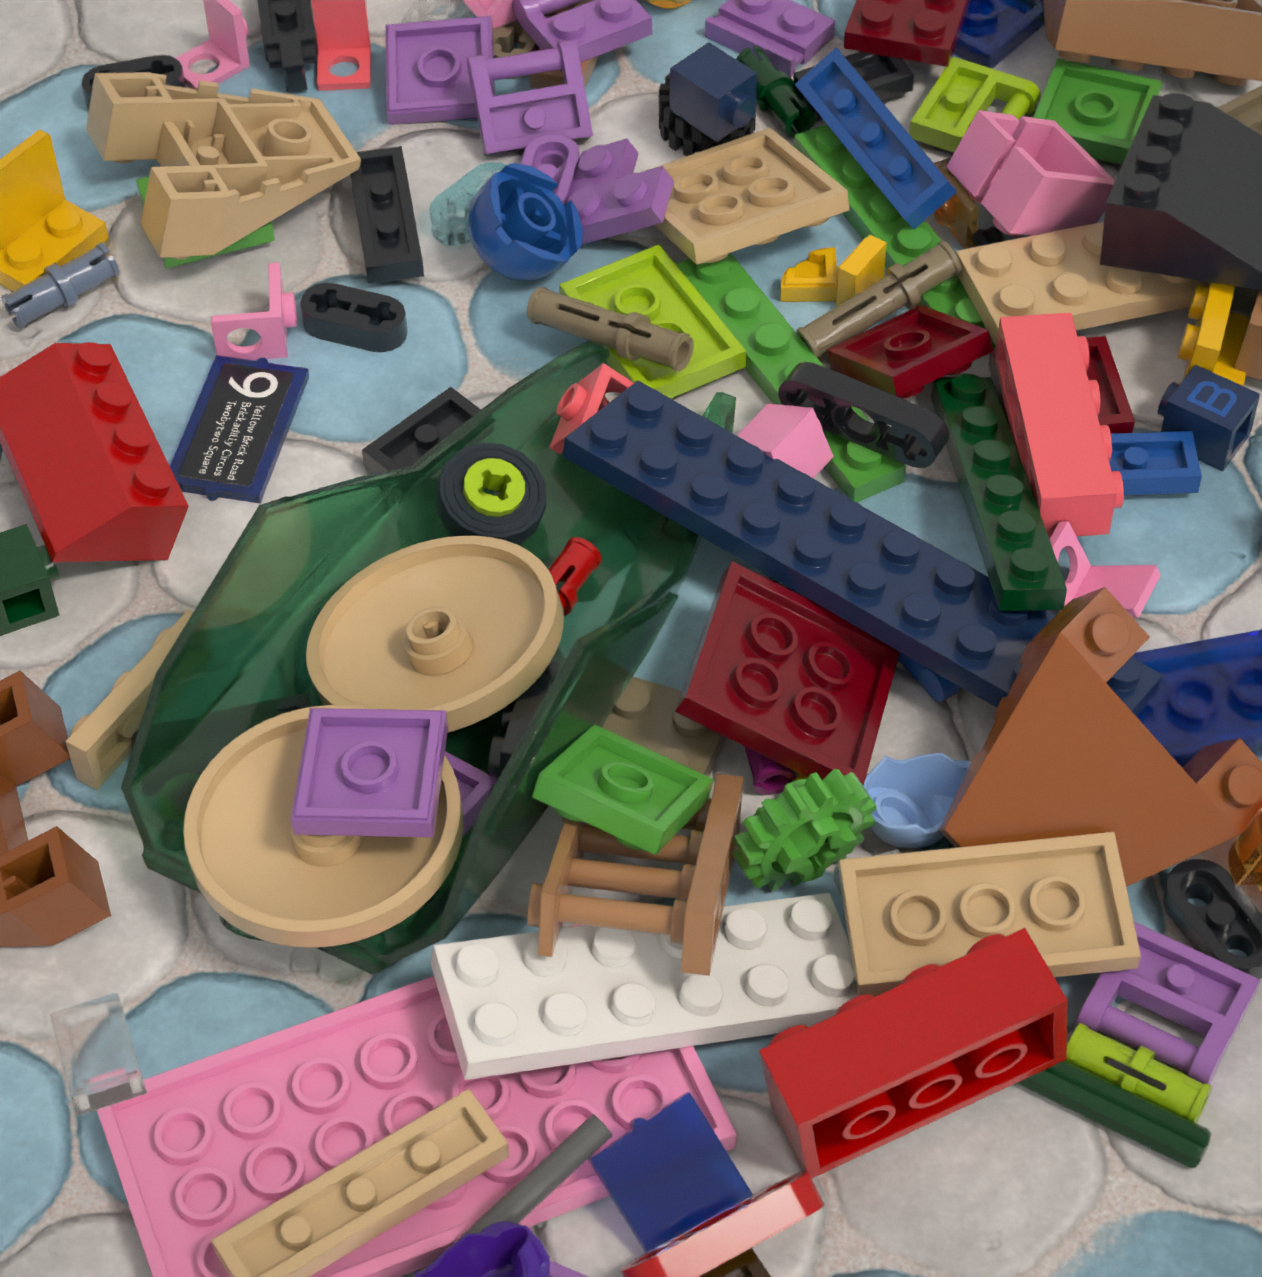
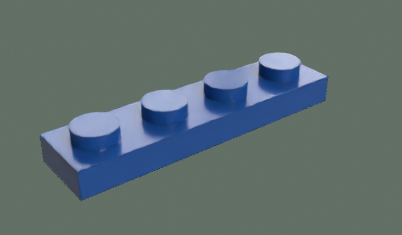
(875, 138)

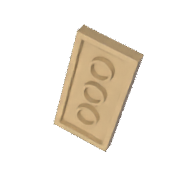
(1064, 275)
(943, 901)

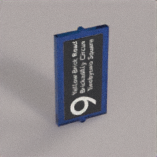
(238, 428)

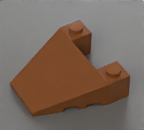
(1081, 762)
(49, 881)

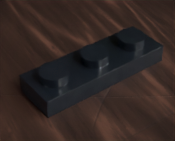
(386, 216)

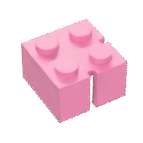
(1029, 174)

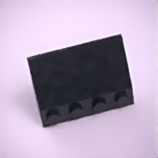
(1188, 197)

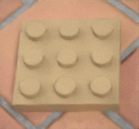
(746, 196)

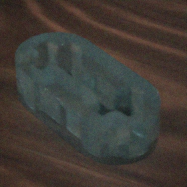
(451, 207)

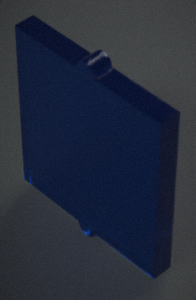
(669, 1173)

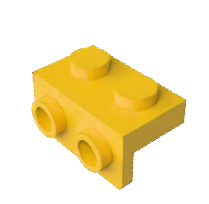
(1217, 332)

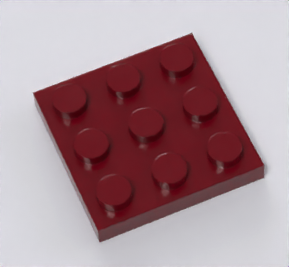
(788, 678)

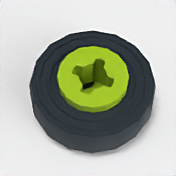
(472, 512)

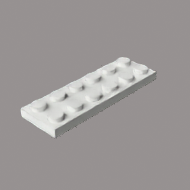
(626, 992)

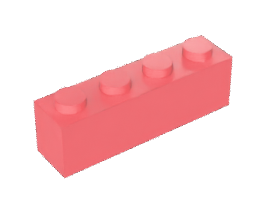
(1057, 422)

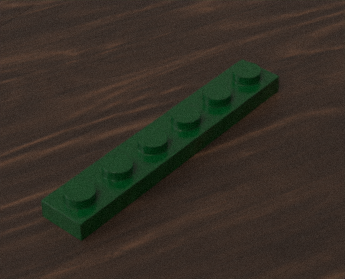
(998, 495)

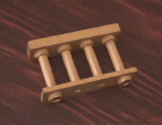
(699, 886)

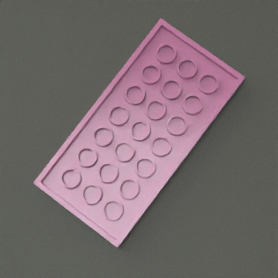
(292, 1105)

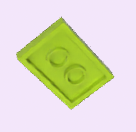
(659, 289)

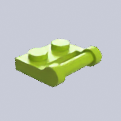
(960, 94)

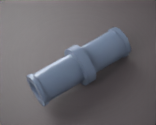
(60, 285)

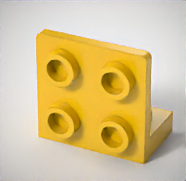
(36, 218)

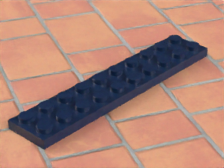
(819, 543)

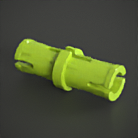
(1182, 1093)

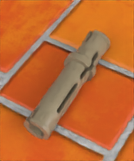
(898, 289)
(629, 334)

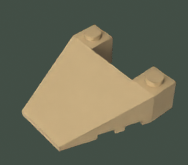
(221, 156)

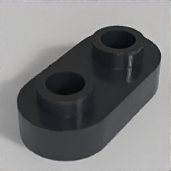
(1223, 924)

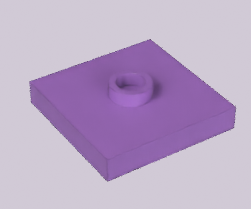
(429, 68)
(370, 772)

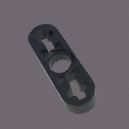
(914, 433)

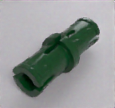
(777, 93)

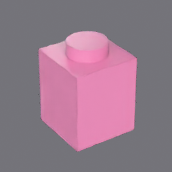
(791, 436)

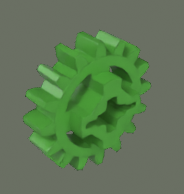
(804, 830)

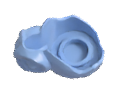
(913, 797)

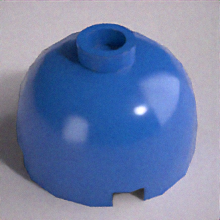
(523, 224)

